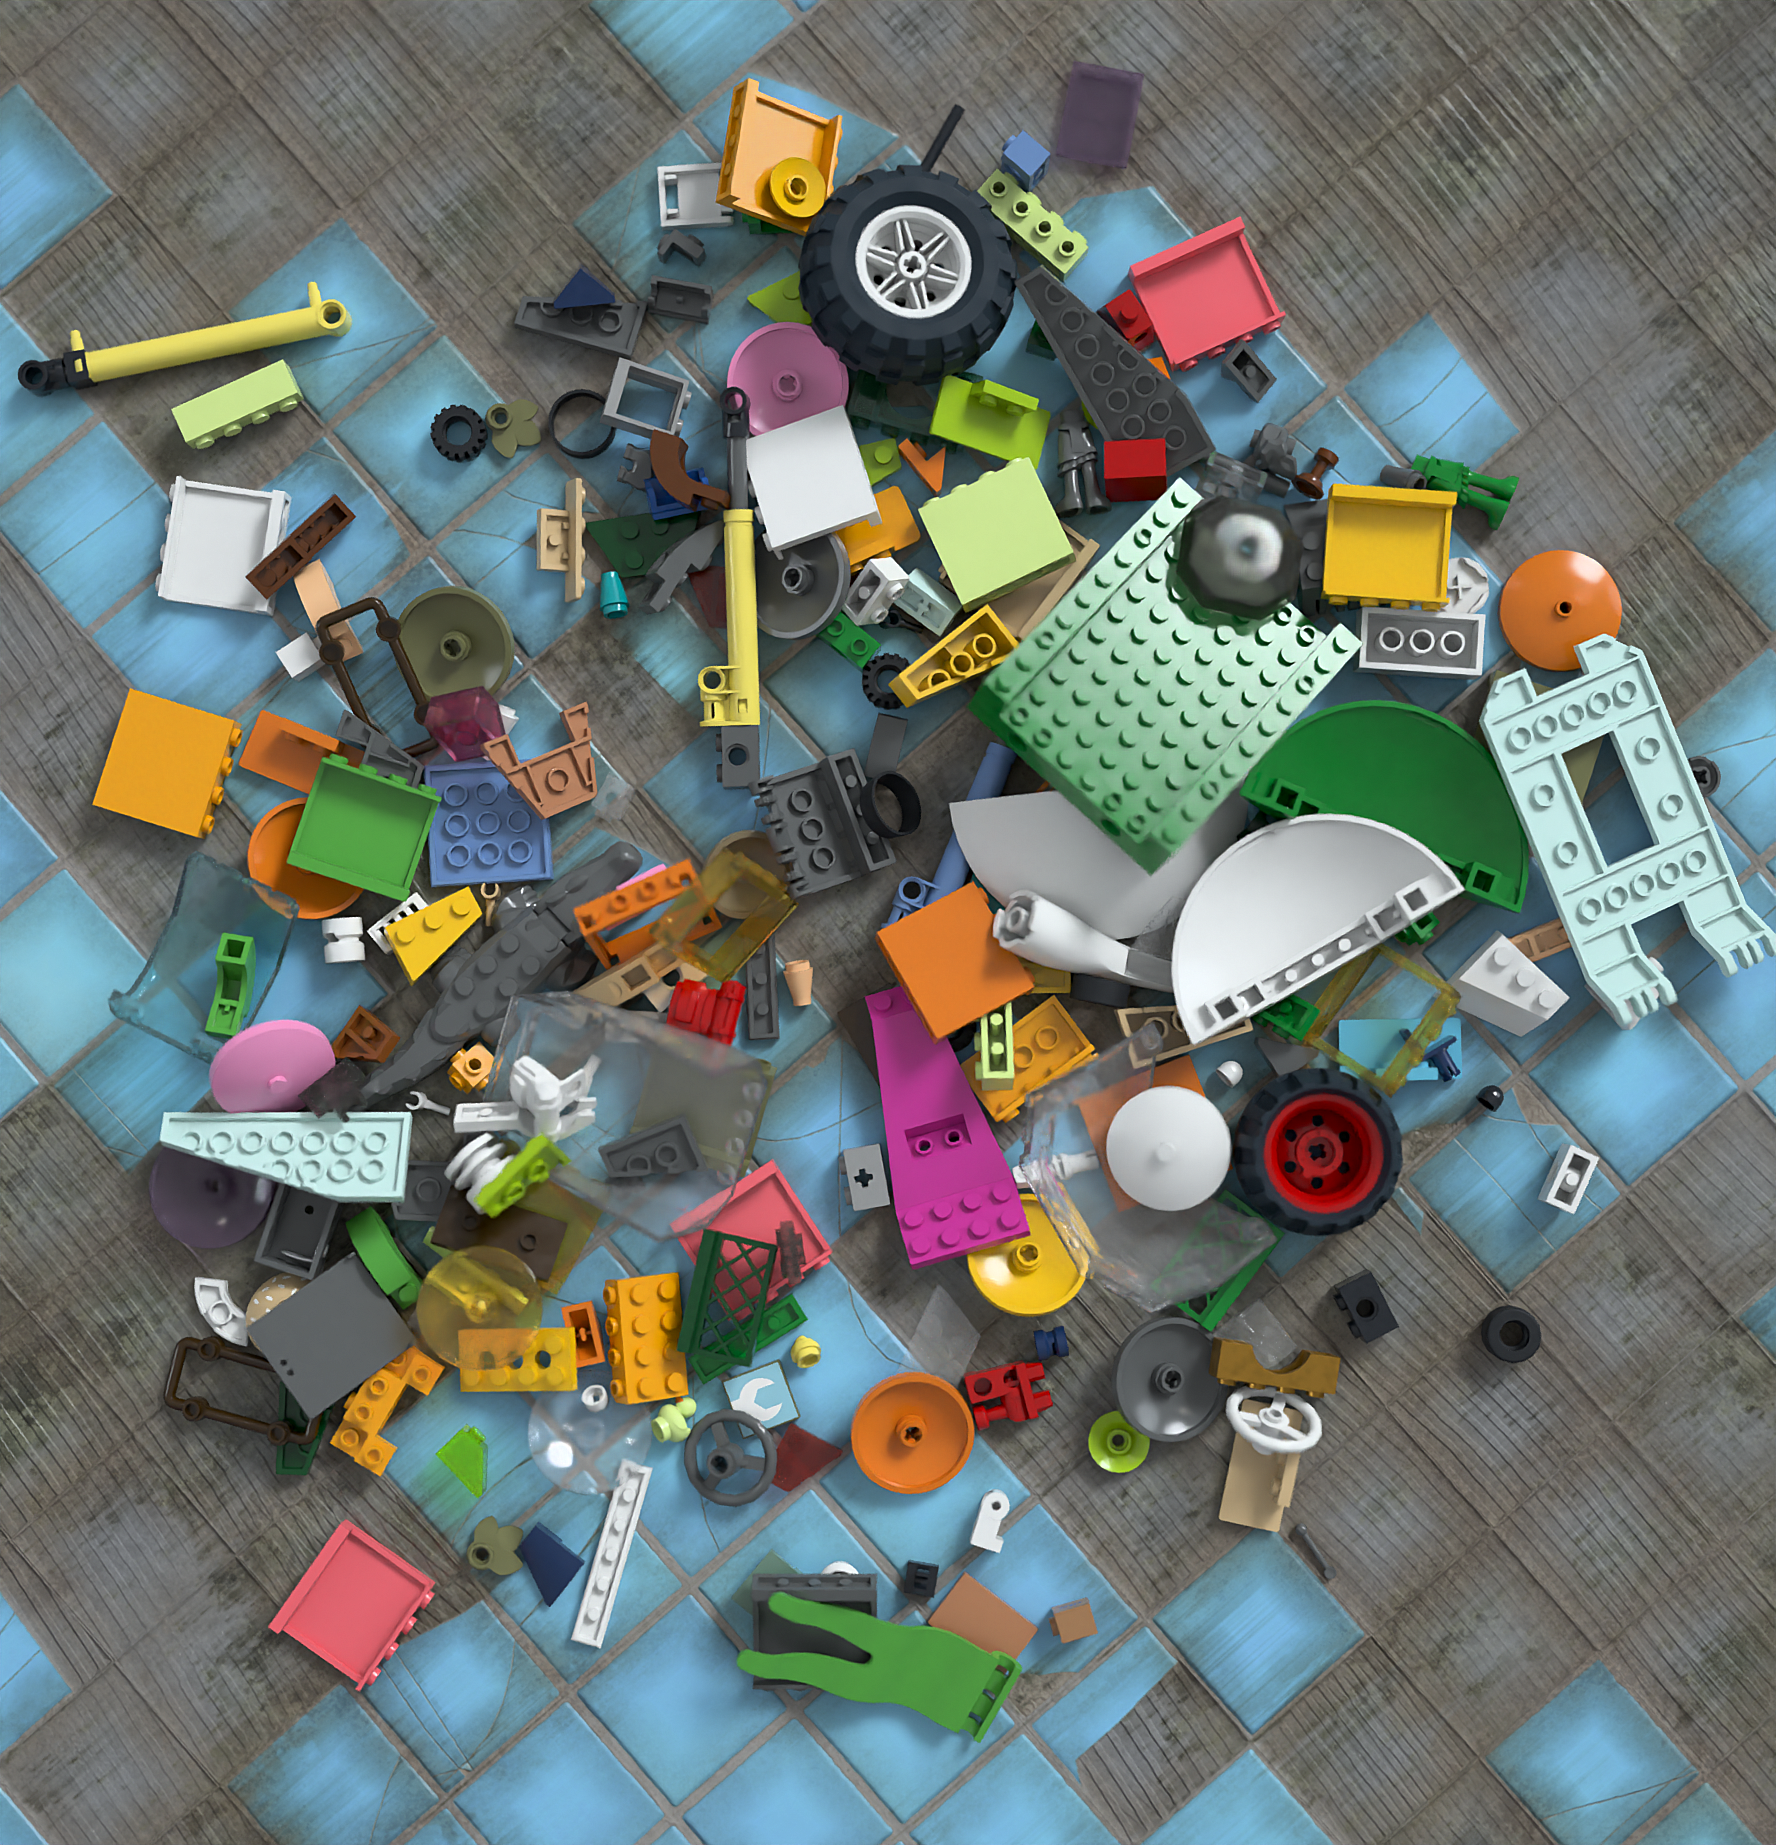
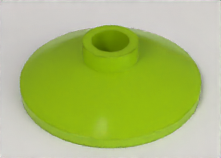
(1116, 1457)

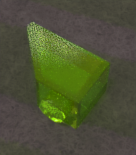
(467, 1458)

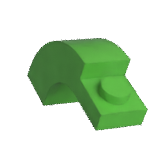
(234, 985)
(383, 1257)

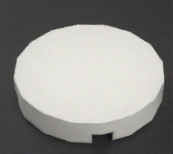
(1466, 586)

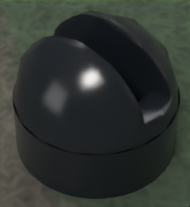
(1491, 1097)

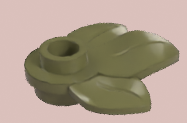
(517, 428)
(499, 1544)

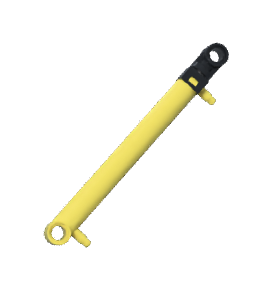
(85, 368)

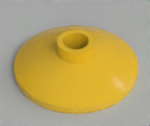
(804, 179)

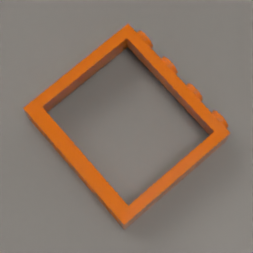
(633, 901)

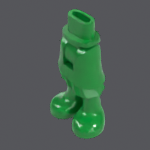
(1455, 477)

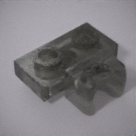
(336, 1091)
(791, 1251)

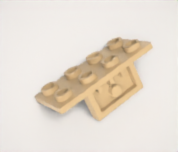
(1258, 1483)

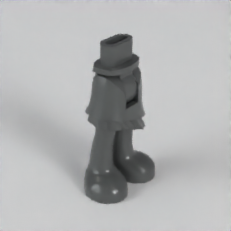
(1075, 453)

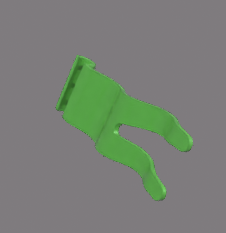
(907, 1666)

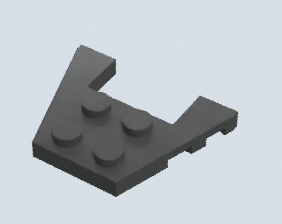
(380, 751)
(427, 1187)

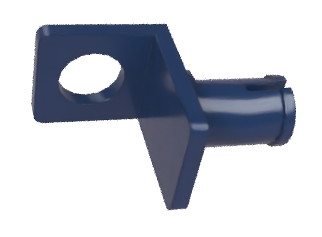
(1439, 1055)

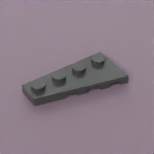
(599, 327)

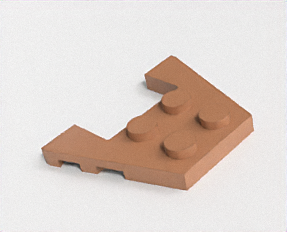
(554, 778)

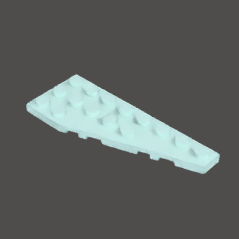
(322, 1156)

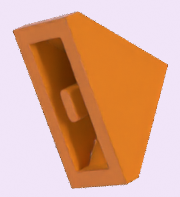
(587, 1333)

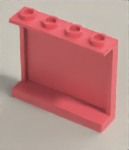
(1205, 295)
(755, 1213)
(354, 1603)

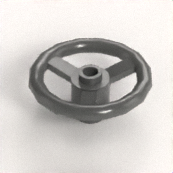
(729, 1458)

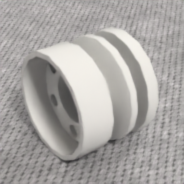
(478, 1165)

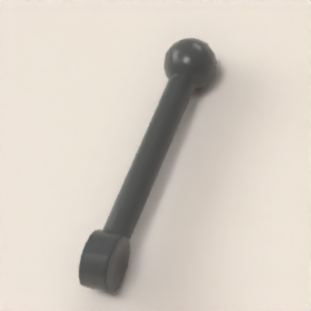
(1329, 1571)

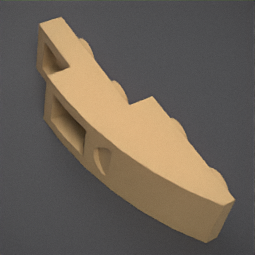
(631, 976)

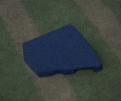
(549, 1562)

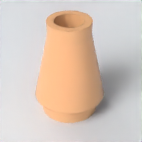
(799, 981)

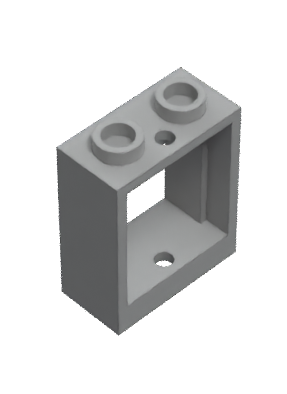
(652, 377)

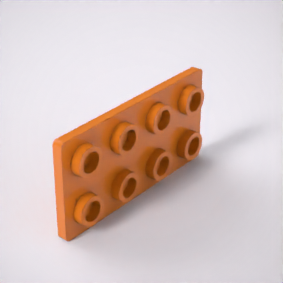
(291, 751)

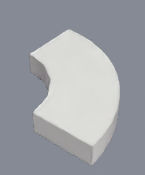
(220, 1310)

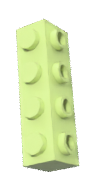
(1032, 226)
(237, 405)
(996, 1050)

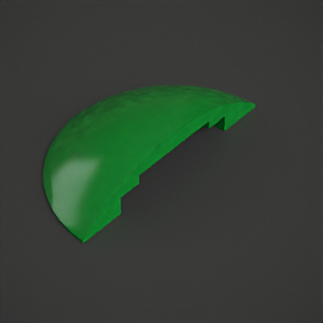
(1407, 773)

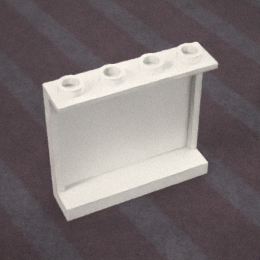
(809, 480)
(216, 541)

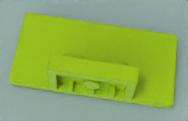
(990, 419)

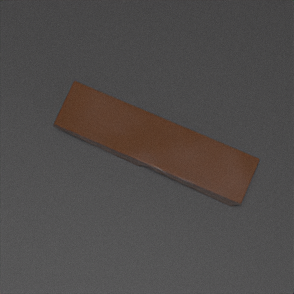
(300, 546)

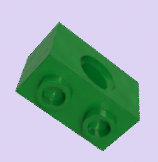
(850, 642)

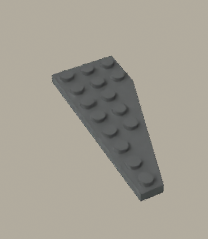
(1112, 378)

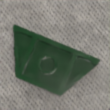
(638, 540)

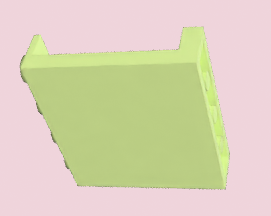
(996, 534)

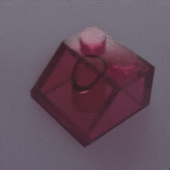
(464, 722)

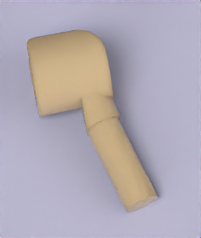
(490, 901)

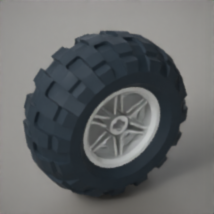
(861, 318)

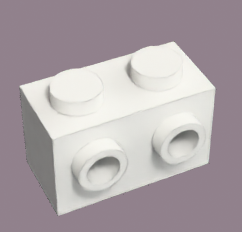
(875, 591)

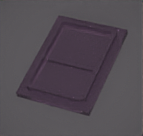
(1099, 114)

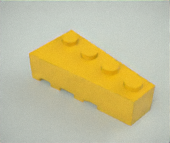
(961, 656)

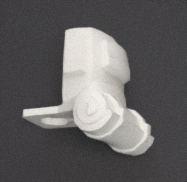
(543, 1094)

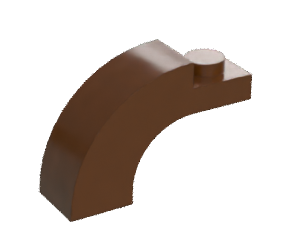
(668, 463)

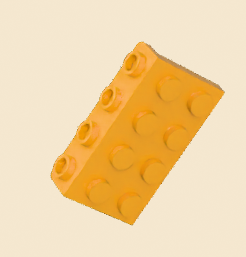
(1043, 1047)
(644, 1337)

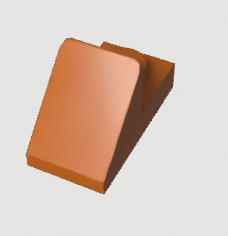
(928, 471)

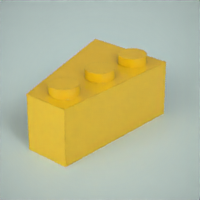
(431, 932)

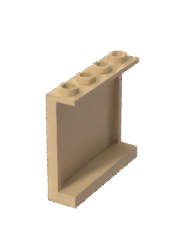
(1031, 603)

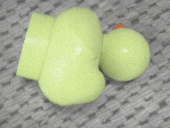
(671, 1422)

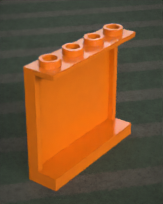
(953, 962)

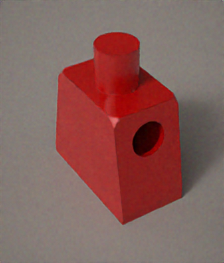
(1129, 320)

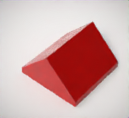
(1135, 469)

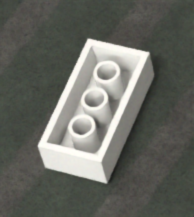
(1419, 643)

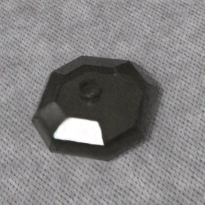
(1225, 575)

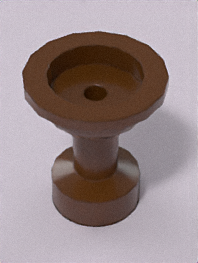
(1309, 483)

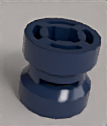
(1051, 1343)

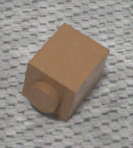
(1073, 1620)

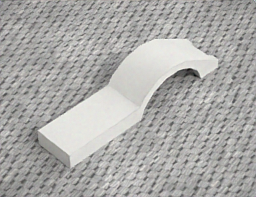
(512, 1117)

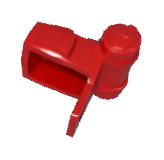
(707, 1010)

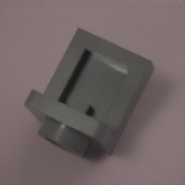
(689, 247)

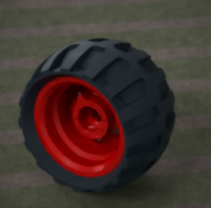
(1371, 1152)

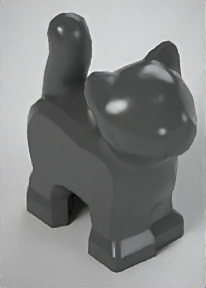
(641, 468)

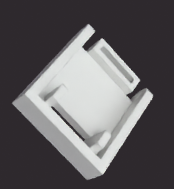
(696, 197)

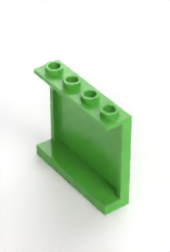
(363, 827)

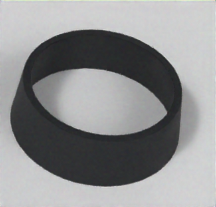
(907, 799)

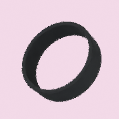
(558, 404)

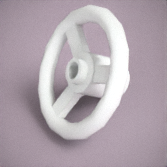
(1271, 1423)

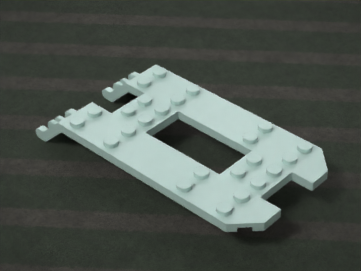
(1687, 855)

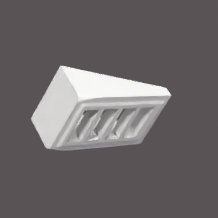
(375, 930)

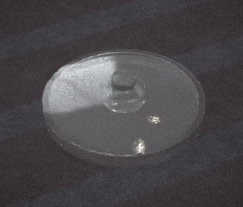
(584, 1448)

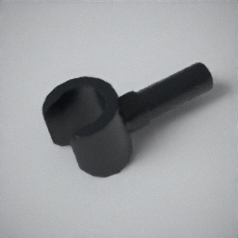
(897, 621)

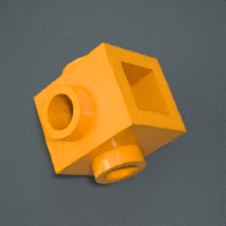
(471, 1068)

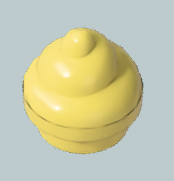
(805, 1352)

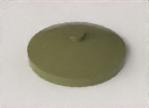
(456, 641)

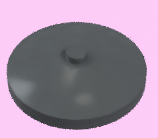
(803, 589)
(1165, 1381)

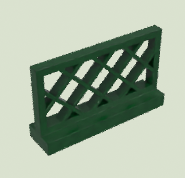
(701, 1292)

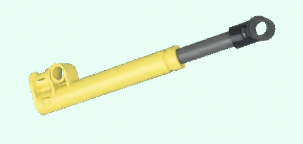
(737, 696)

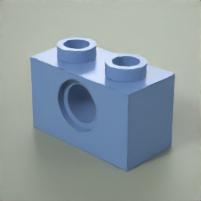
(1025, 160)

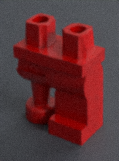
(1013, 1386)

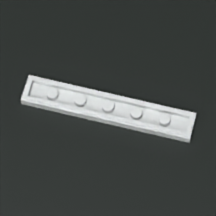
(610, 1559)

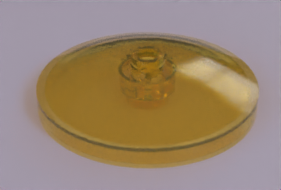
(472, 1335)

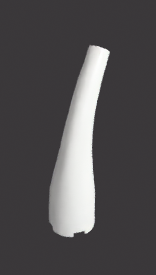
(1064, 942)

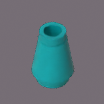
(612, 596)

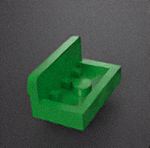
(1289, 1017)

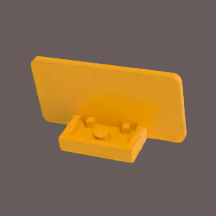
(882, 540)

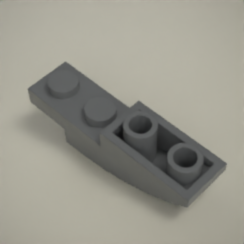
(687, 554)

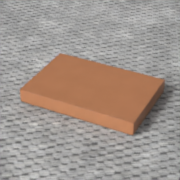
(983, 1619)

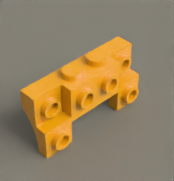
(374, 1404)

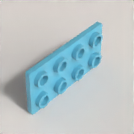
(1378, 1041)

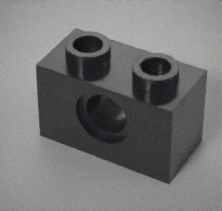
(1378, 1319)

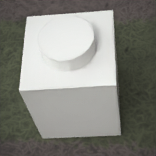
(301, 656)

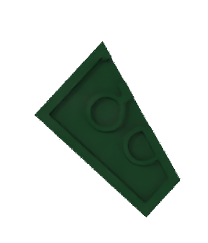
(292, 1457)

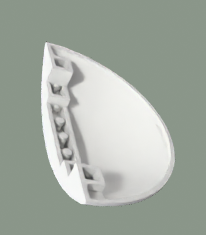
(1061, 856)
(1294, 910)

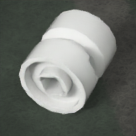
(343, 940)

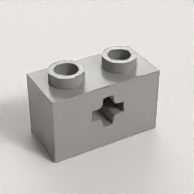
(870, 1159)

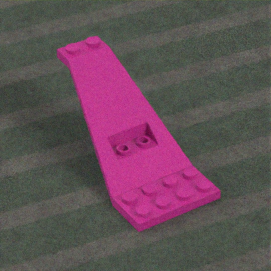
(956, 1192)

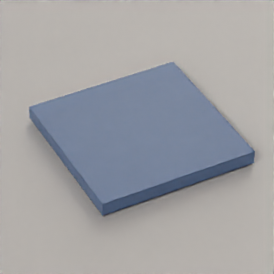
(484, 829)

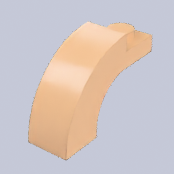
(320, 599)

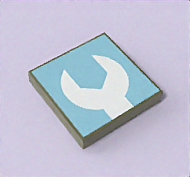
(762, 1394)

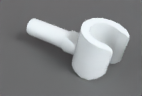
(427, 1104)

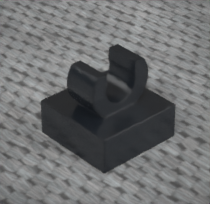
(921, 1578)

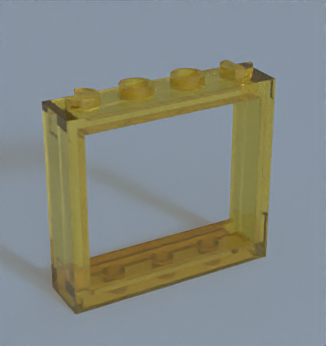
(703, 895)
(1413, 1050)

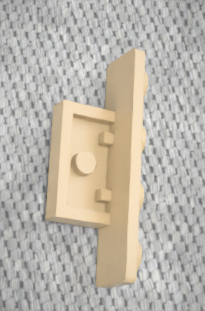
(561, 540)

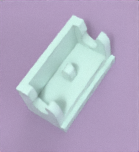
(929, 602)

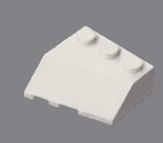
(1505, 987)

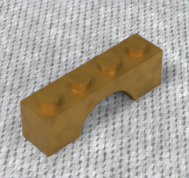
(1310, 1371)

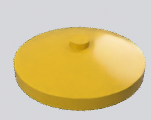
(1029, 1273)

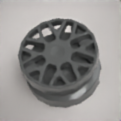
(1706, 775)

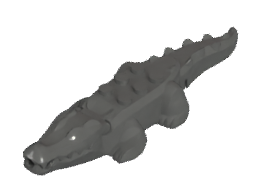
(532, 950)

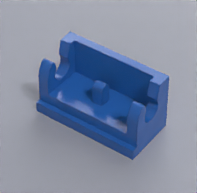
(662, 504)

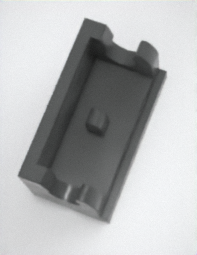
(680, 299)

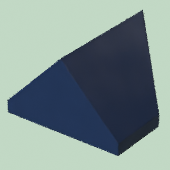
(583, 290)

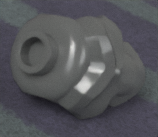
(1274, 451)

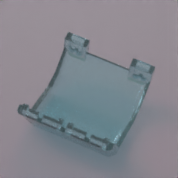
(180, 976)

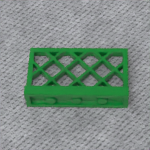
(1235, 1283)

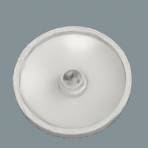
(1169, 1148)

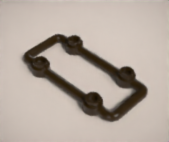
(388, 630)
(198, 1408)

